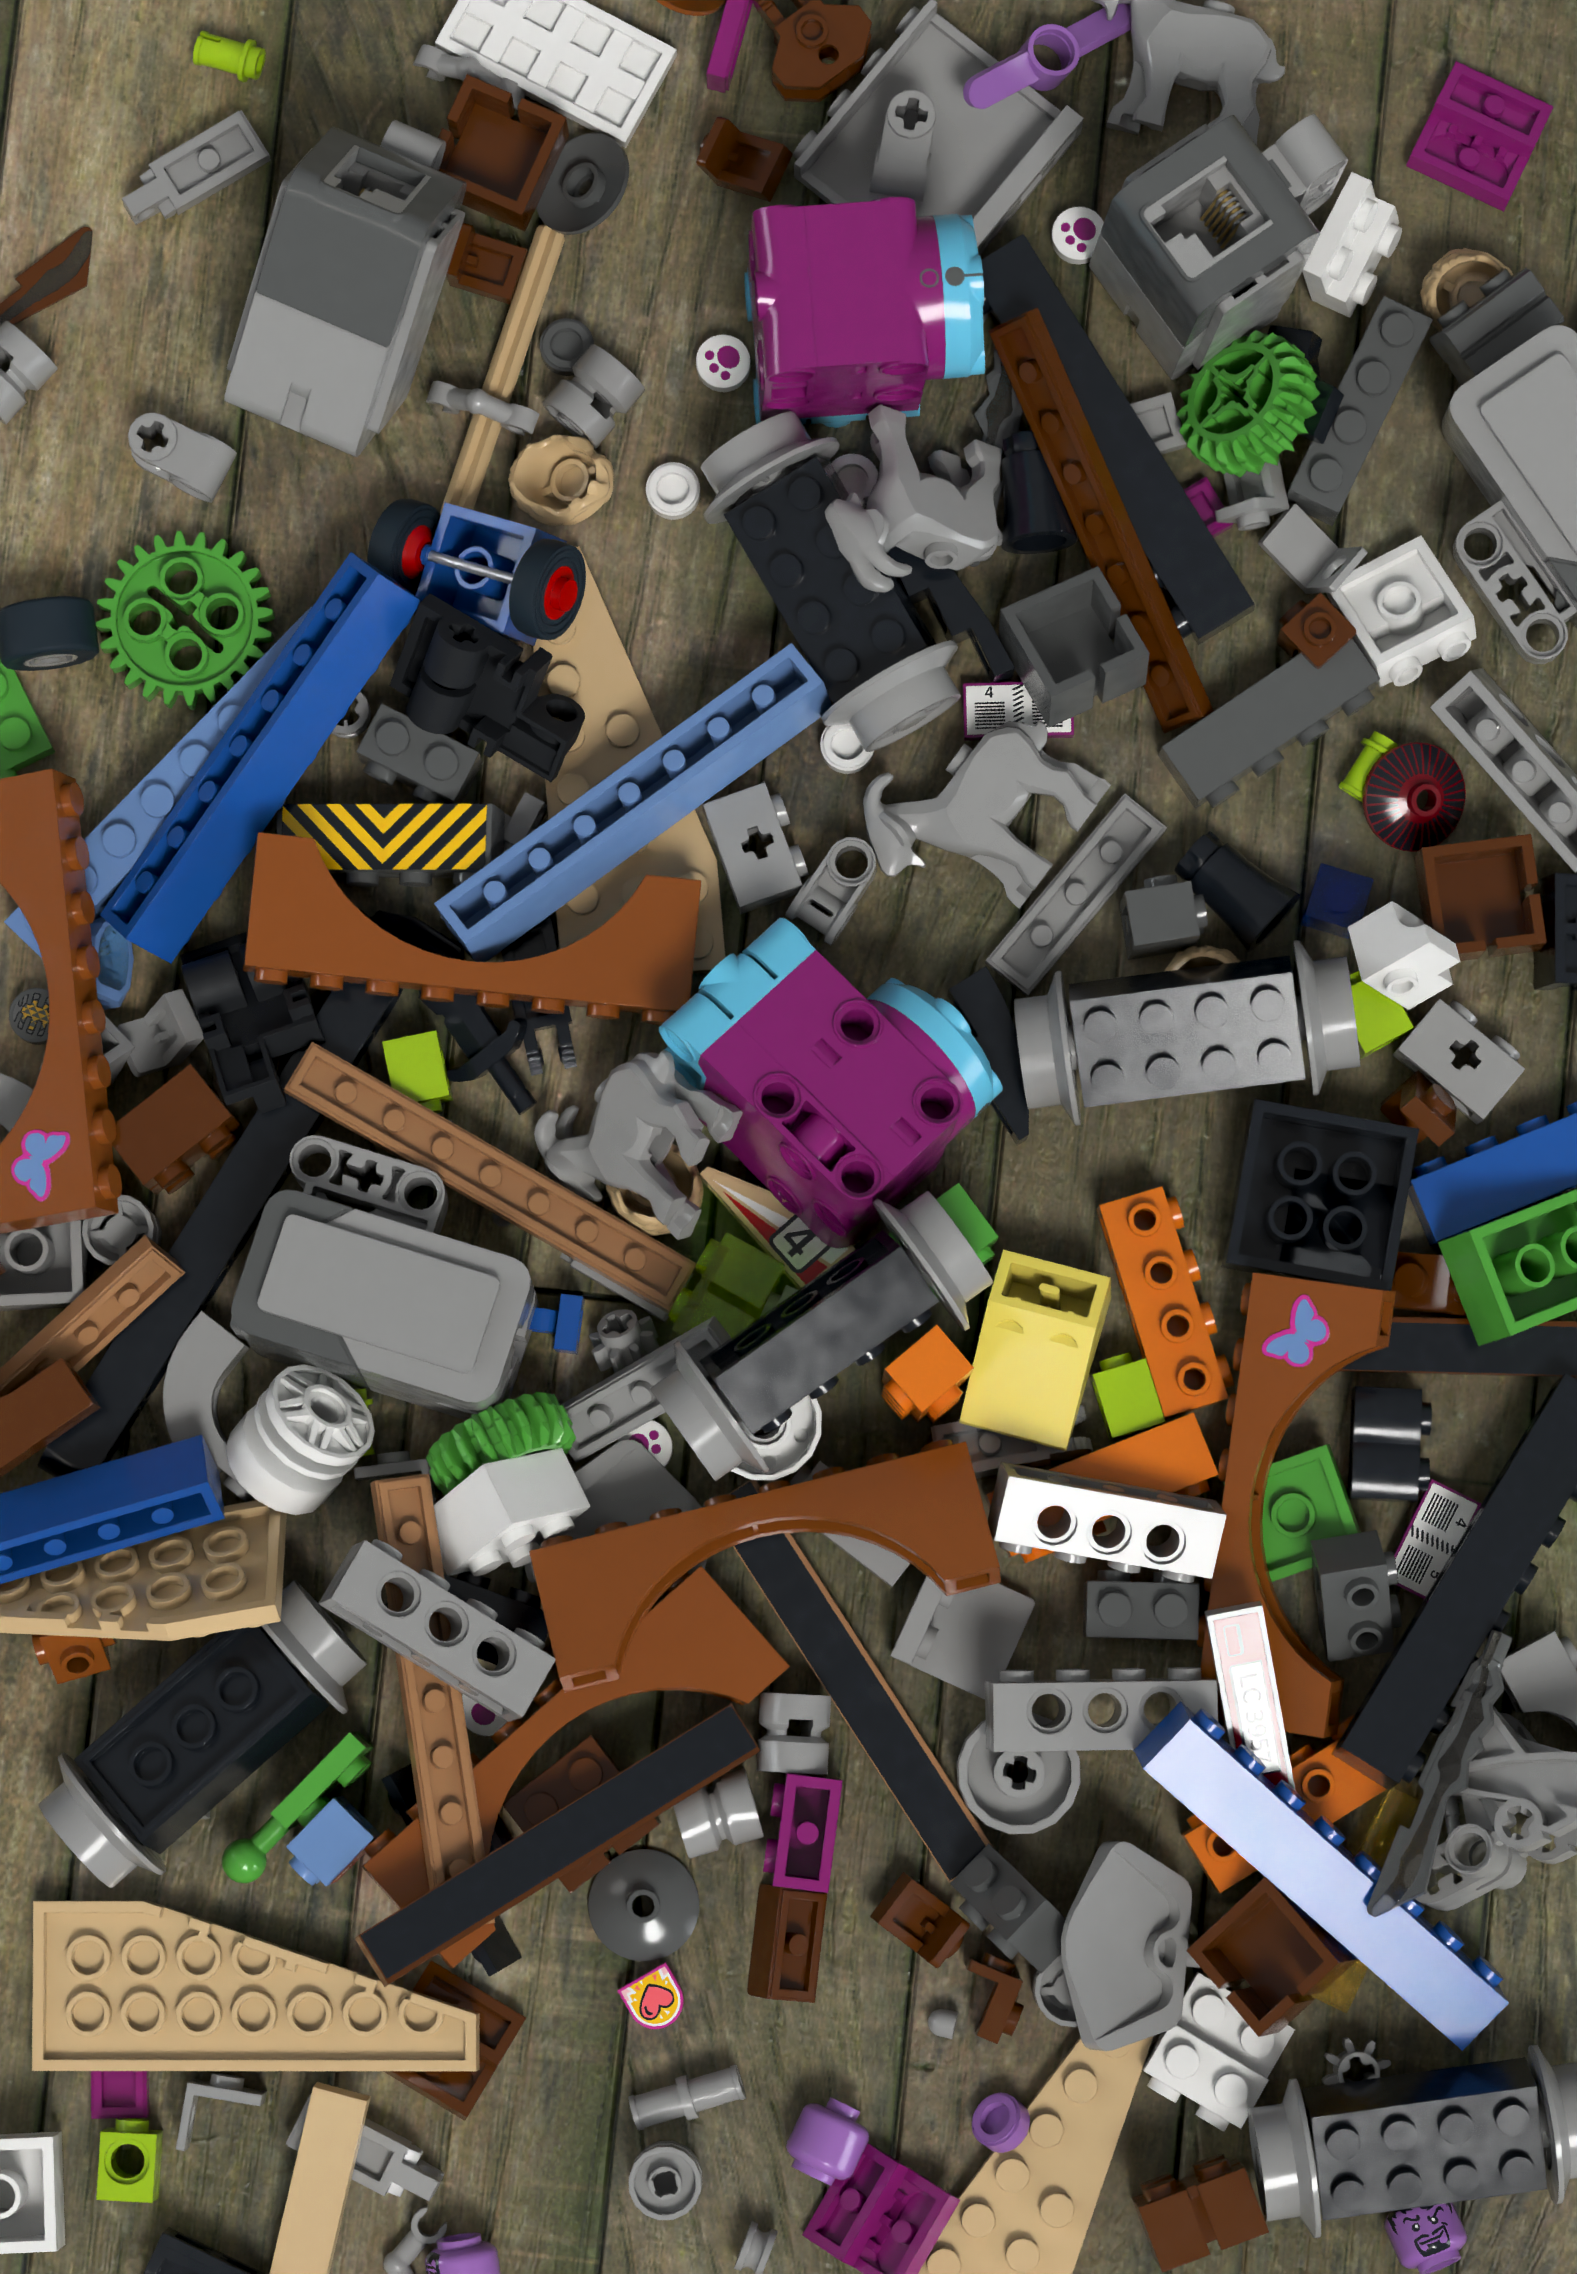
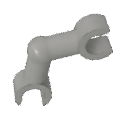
(444, 65)
(477, 401)
(410, 2246)

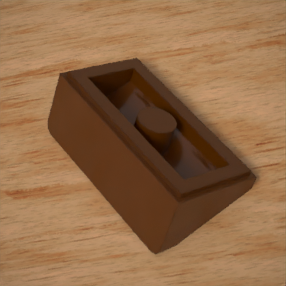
(786, 1944)

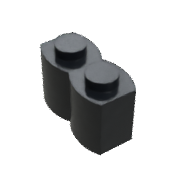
(1386, 1444)

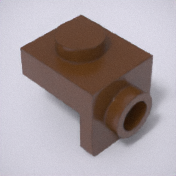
(742, 160)
(485, 265)
(1314, 631)
(1422, 1106)
(1425, 1285)
(921, 1920)
(1001, 2010)

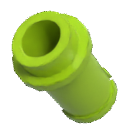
(229, 55)
(1372, 751)

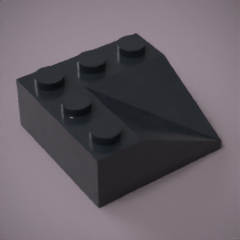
(1319, 1196)

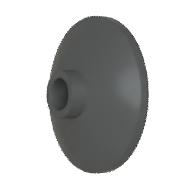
(584, 184)
(674, 1900)

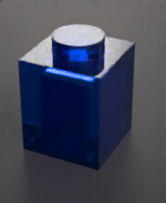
(1335, 900)

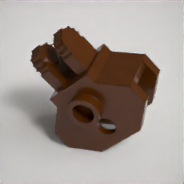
(811, 37)

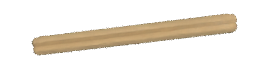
(506, 364)

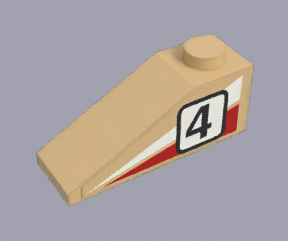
(774, 1227)

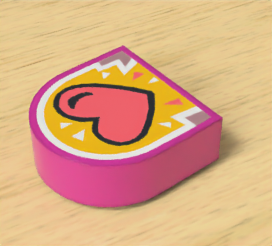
(654, 1998)

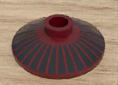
(1393, 791)

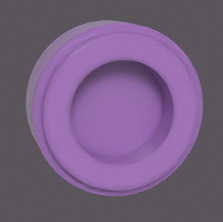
(1000, 2122)

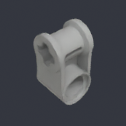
(904, 154)
(188, 460)
(833, 891)

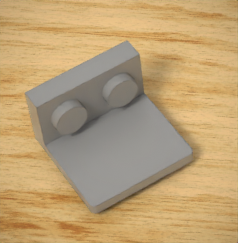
(963, 1634)

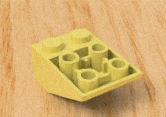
(1035, 1349)

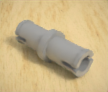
(687, 2097)

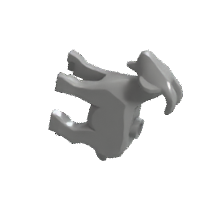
(1197, 50)
(930, 516)
(980, 804)
(631, 1134)

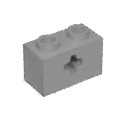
(732, 823)
(1471, 1089)

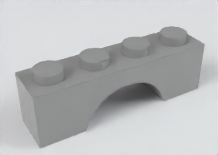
(1543, 1677)

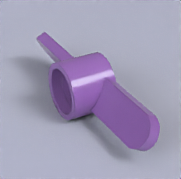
(1024, 69)

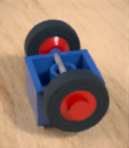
(483, 565)

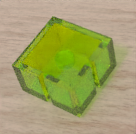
(731, 1288)

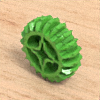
(1248, 404)
(500, 1433)

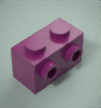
(806, 1833)

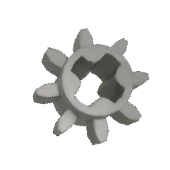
(622, 1339)
(1342, 2064)

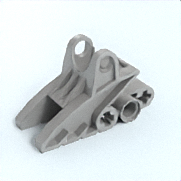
(1505, 1779)

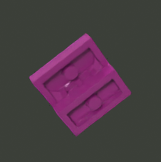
(1479, 136)
(881, 2216)

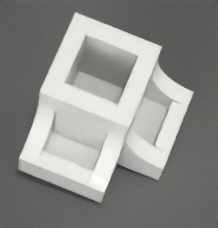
(1402, 955)

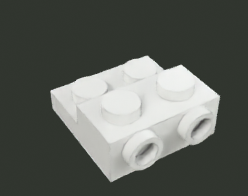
(1350, 247)
(1405, 612)
(1214, 2056)

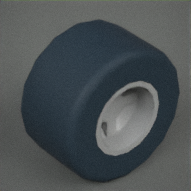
(47, 633)

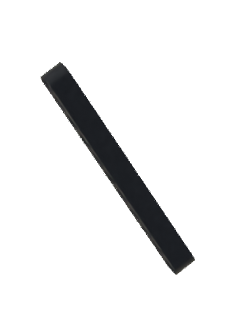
(211, 1243)

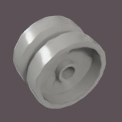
(1013, 1806)

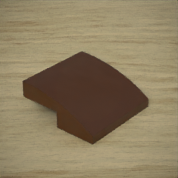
(498, 2027)

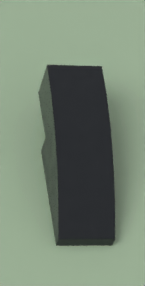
(995, 1032)

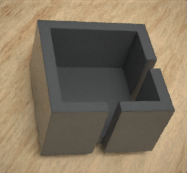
(1066, 646)

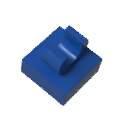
(563, 1323)

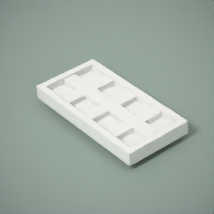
(564, 58)

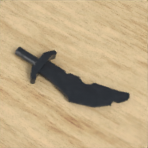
(464, 1019)

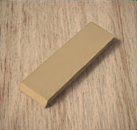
(320, 2181)

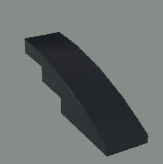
(955, 611)

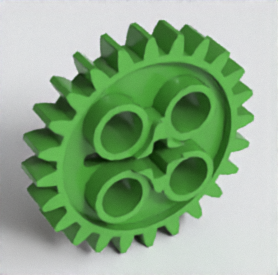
(153, 655)

